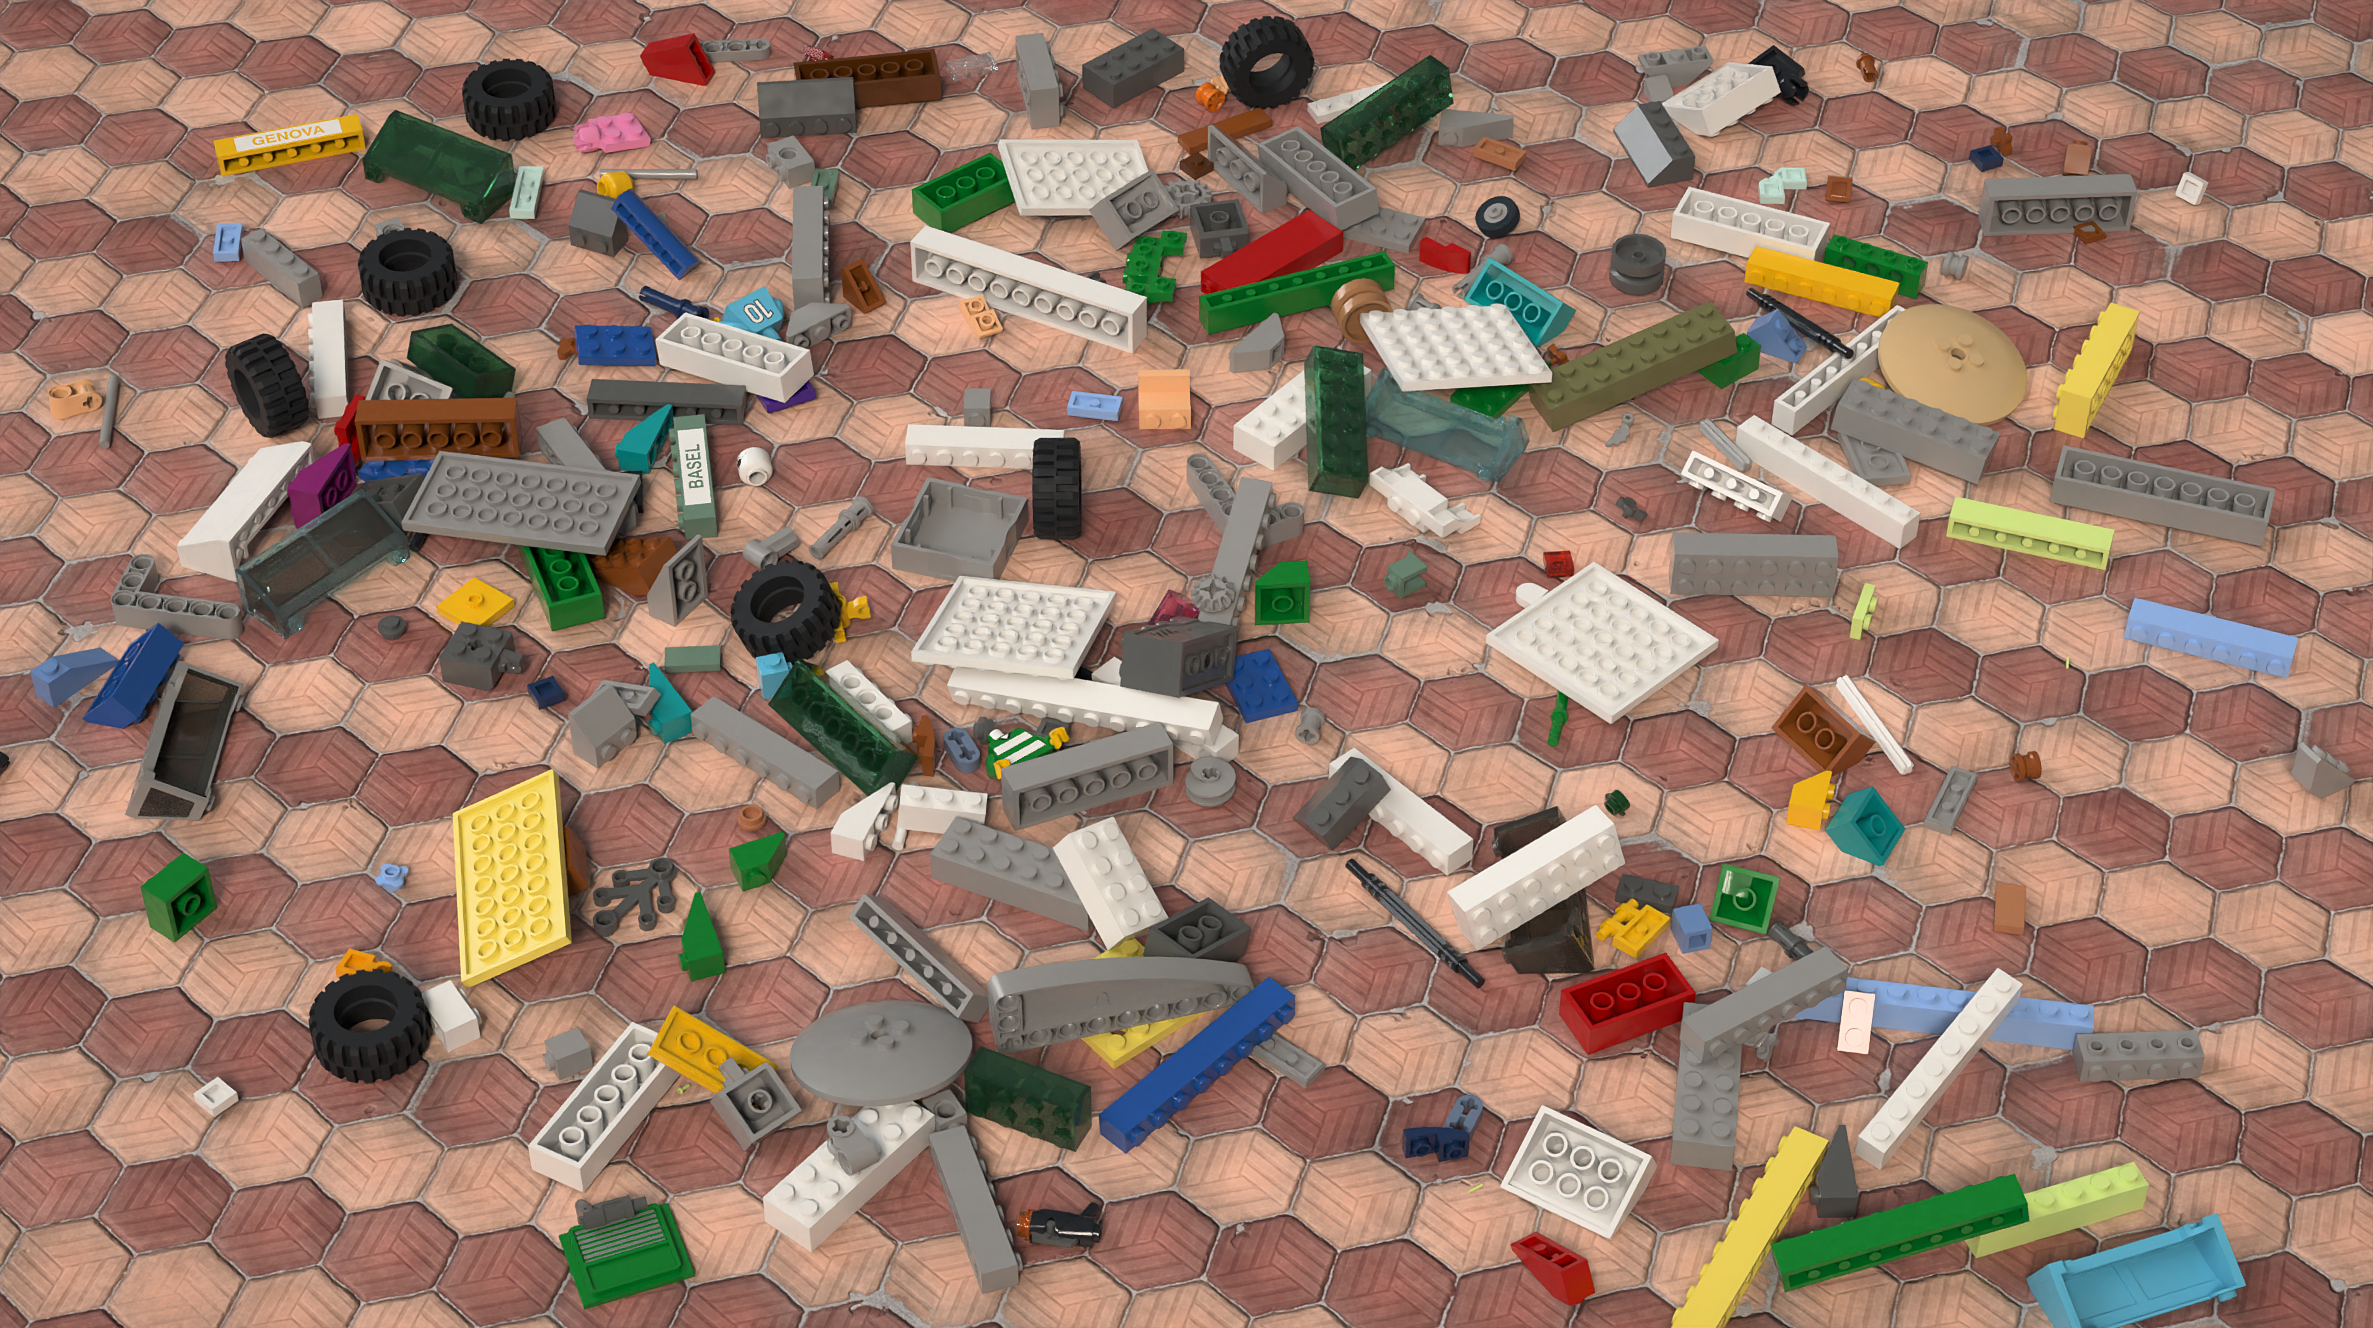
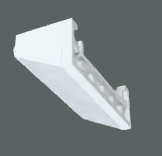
(242, 509)

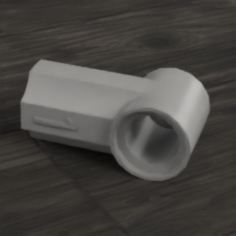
(769, 550)

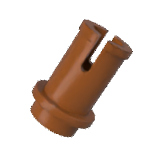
(1866, 64)

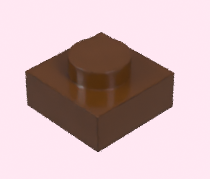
(1196, 166)

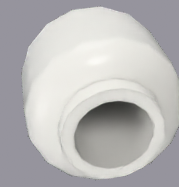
(754, 466)

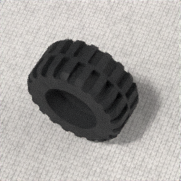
(1257, 41)
(509, 99)
(407, 272)
(267, 385)
(1057, 488)
(771, 592)
(373, 1053)

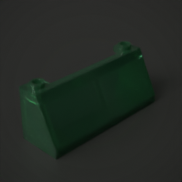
(442, 164)

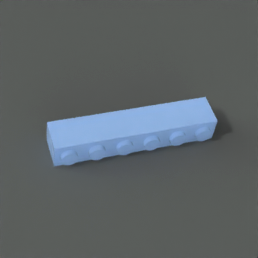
(2211, 638)

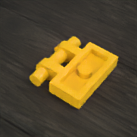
(1638, 933)

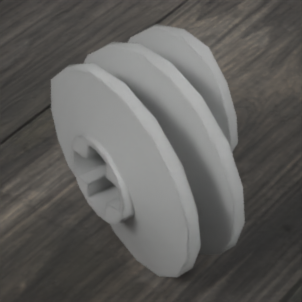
(1210, 781)

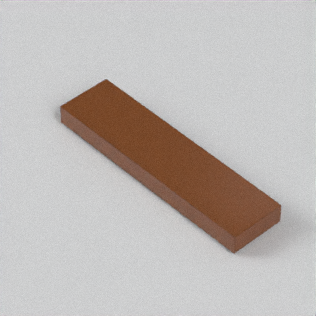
(1235, 126)

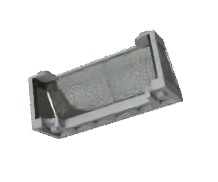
(184, 746)

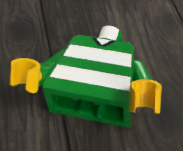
(1019, 747)

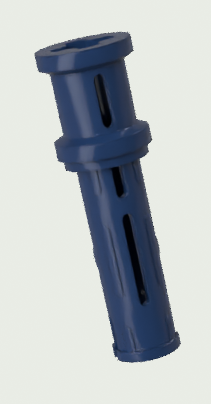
(671, 304)

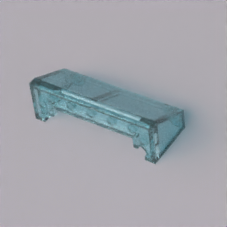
(1444, 429)

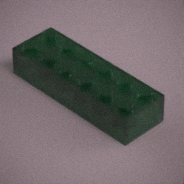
(1389, 113)
(1336, 422)
(842, 728)

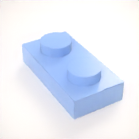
(228, 242)
(1094, 406)

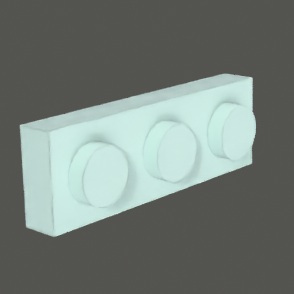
(526, 192)

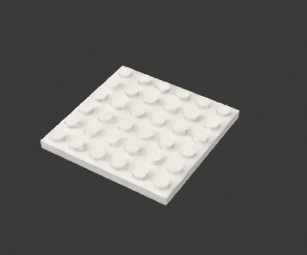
(1454, 347)
(1014, 627)
(1602, 642)

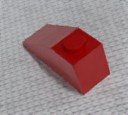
(1556, 1268)

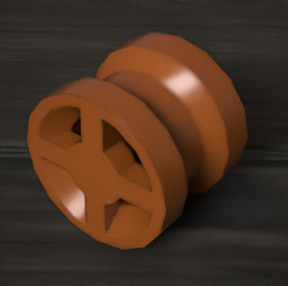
(2025, 766)

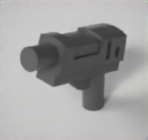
(600, 1213)

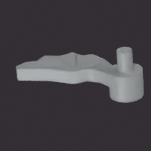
(1623, 432)

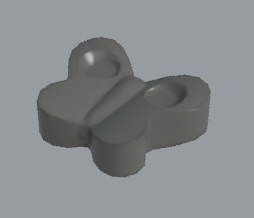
(1630, 509)

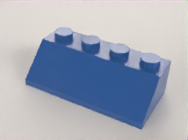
(135, 679)

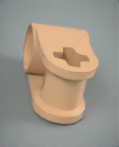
(72, 398)

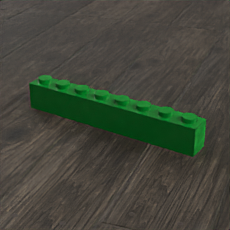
(1290, 292)
(1900, 1232)

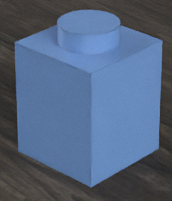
(1691, 928)

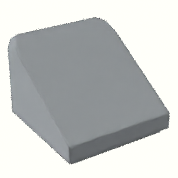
(1658, 88)

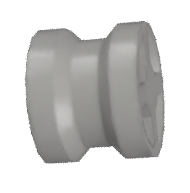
(1955, 265)

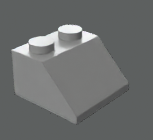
(601, 727)

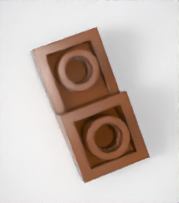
(925, 740)

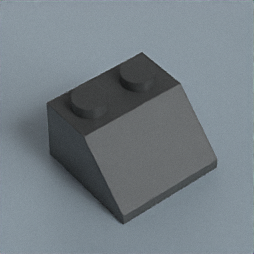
(596, 225)

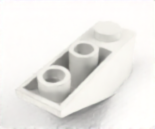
(860, 825)

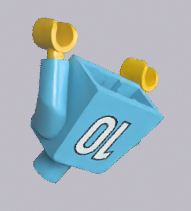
(756, 314)

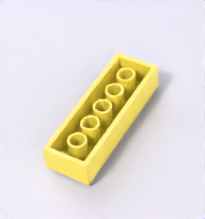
(2095, 370)

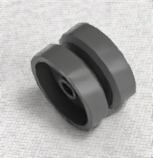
(1637, 264)

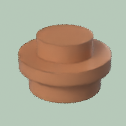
(751, 818)

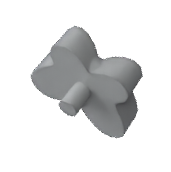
(1764, 1044)

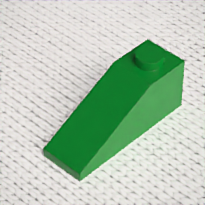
(700, 946)

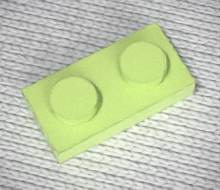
(1862, 617)

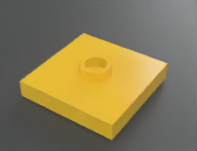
(475, 604)

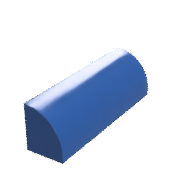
(655, 234)

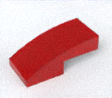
(1448, 258)

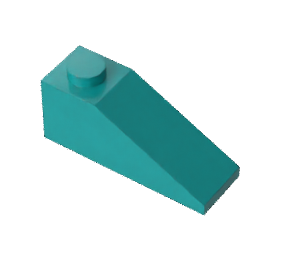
(645, 441)
(670, 713)

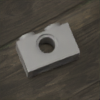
(790, 162)

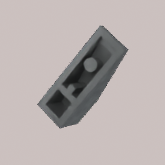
(1835, 1183)

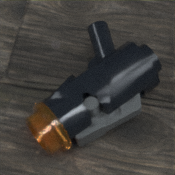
(1061, 1227)

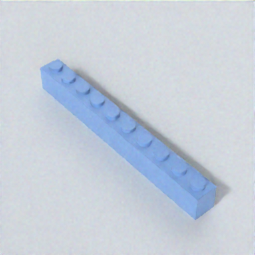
(1935, 1008)

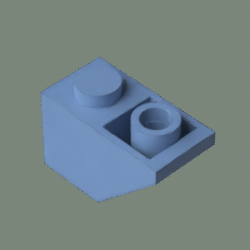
(1777, 337)

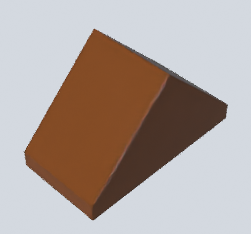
(860, 287)

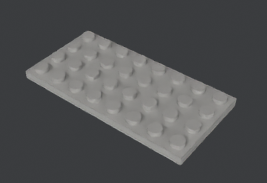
(522, 503)

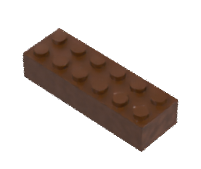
(881, 77)

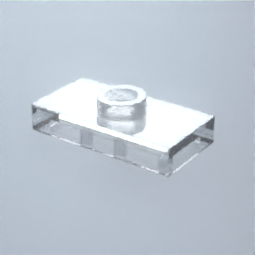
(971, 66)

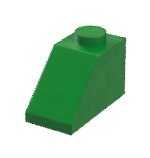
(757, 860)

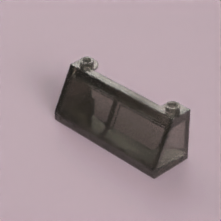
(1561, 935)

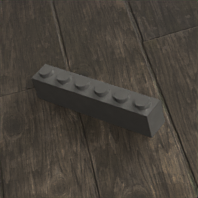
(643, 398)

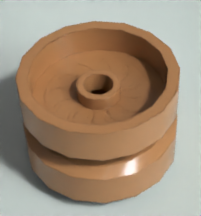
(1356, 298)

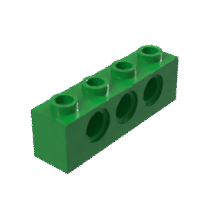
(1879, 263)

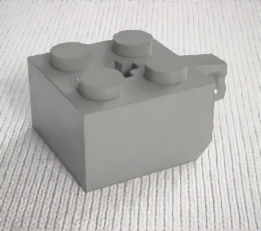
(746, 1089)

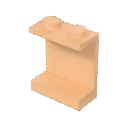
(1164, 399)

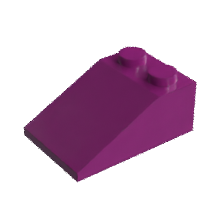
(322, 485)

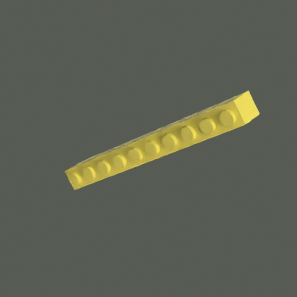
(1751, 1236)

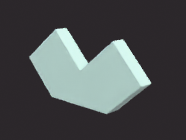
(1772, 189)

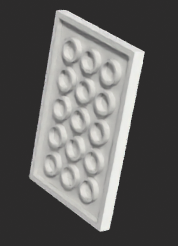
(1068, 174)

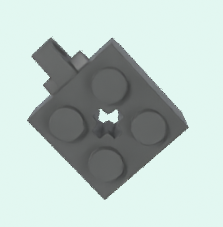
(1218, 228)
(479, 656)

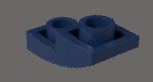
(1444, 1142)

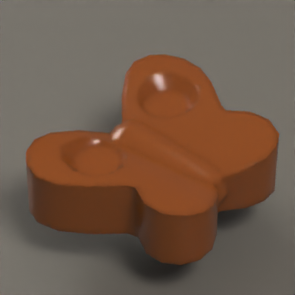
(2002, 140)
(566, 348)
(1556, 356)

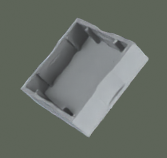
(959, 532)

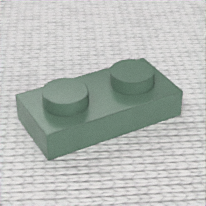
(829, 180)

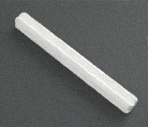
(1875, 725)

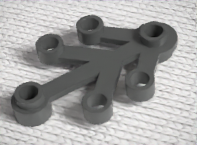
(659, 872)

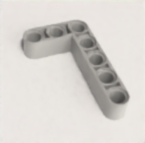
(1218, 498)
(139, 607)

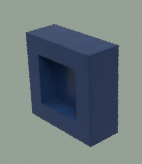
(1986, 158)
(546, 692)

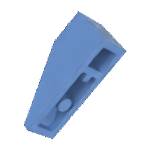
(69, 673)

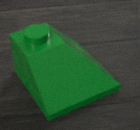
(1744, 898)

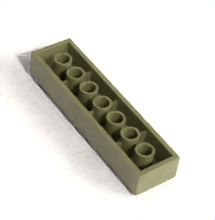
(1633, 366)

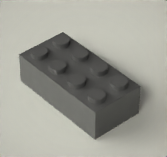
(1133, 68)

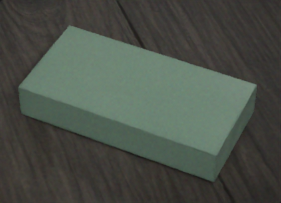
(692, 659)

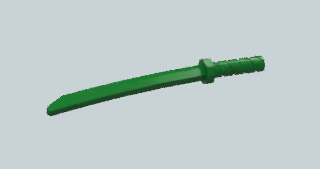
(1558, 717)

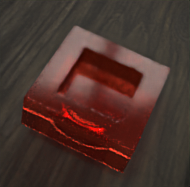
(816, 54)
(1558, 564)

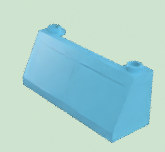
(2140, 1278)

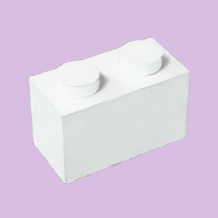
(451, 1016)

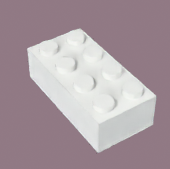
(1110, 882)

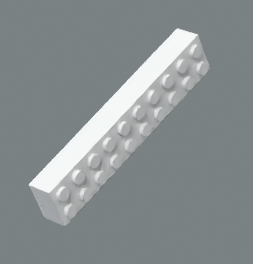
(1029, 289)

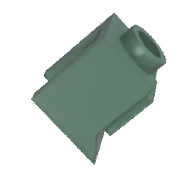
(1404, 576)

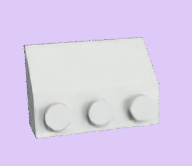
(936, 808)

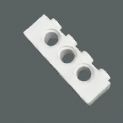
(872, 699)

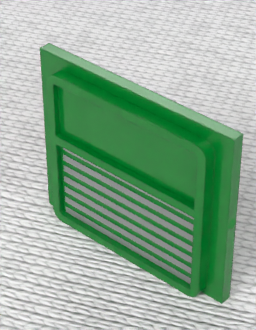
(626, 1256)

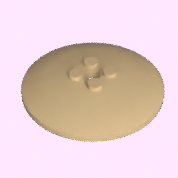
(1919, 363)

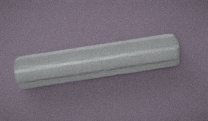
(1725, 445)

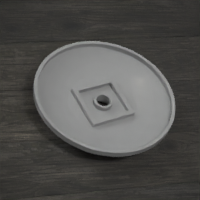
(881, 1053)

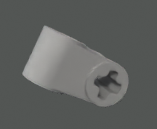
(850, 1145)

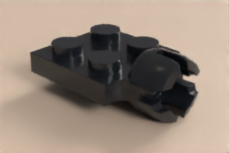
(1787, 74)

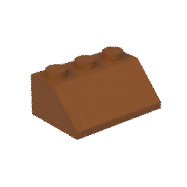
(1822, 732)

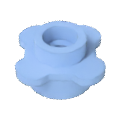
(391, 877)

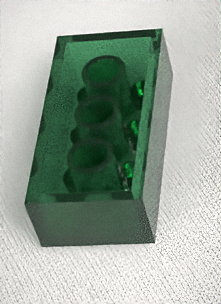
(460, 362)
(1028, 1099)

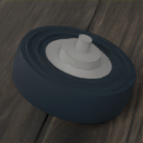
(1497, 216)

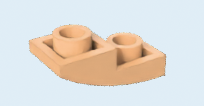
(980, 317)

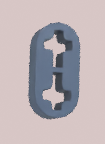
(956, 751)
(1468, 1122)

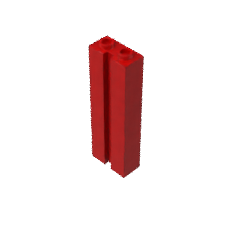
(1283, 251)

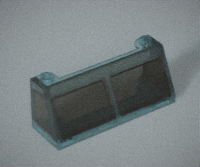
(318, 562)

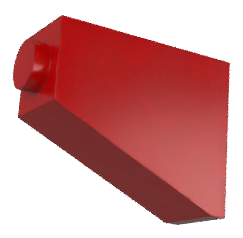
(678, 60)

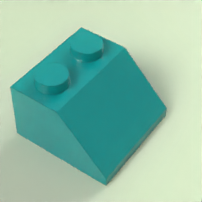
(1865, 827)

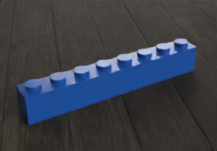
(1197, 1065)

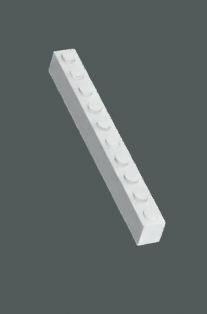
(1087, 703)

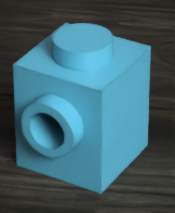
(771, 673)

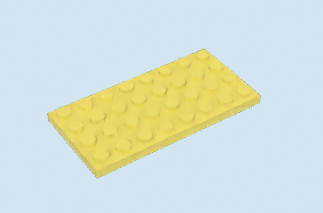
(511, 879)

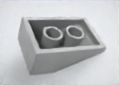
(1133, 209)
(401, 383)
(679, 585)

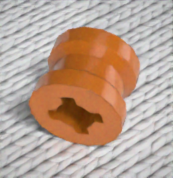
(1210, 97)

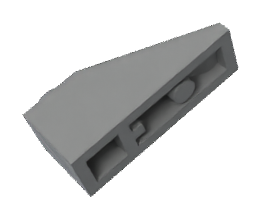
(1467, 127)

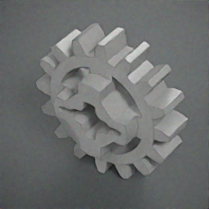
(1186, 194)

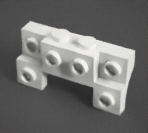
(1420, 503)

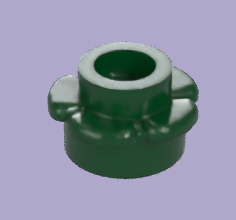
(1616, 803)

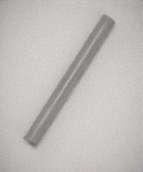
(656, 173)
(109, 410)

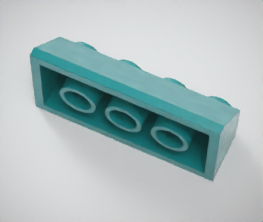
(1533, 308)

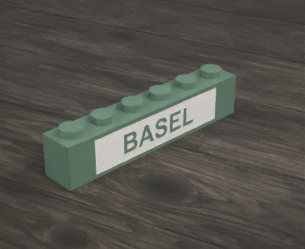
(694, 477)

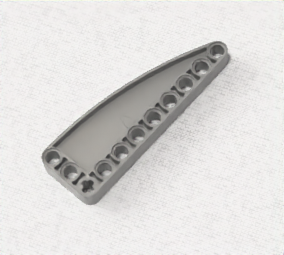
(1105, 995)

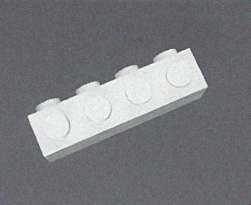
(1737, 486)

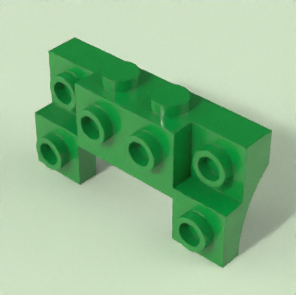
(1147, 263)

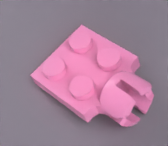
(611, 134)

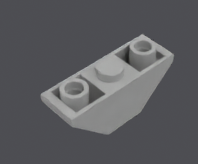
(1679, 65)
(817, 323)
(1260, 348)
(2320, 771)

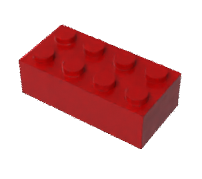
(1625, 1003)

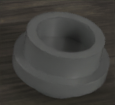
(391, 627)
(982, 729)

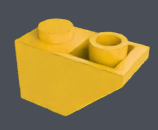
(1809, 801)

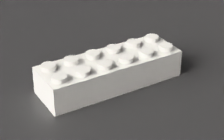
(1741, 225)
(734, 357)
(1278, 424)
(1536, 877)
(602, 1111)
(822, 1196)

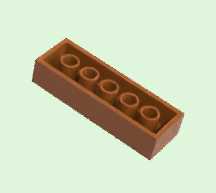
(425, 426)

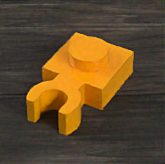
(358, 960)

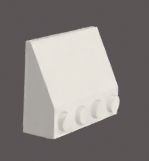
(1723, 97)
(1579, 1173)

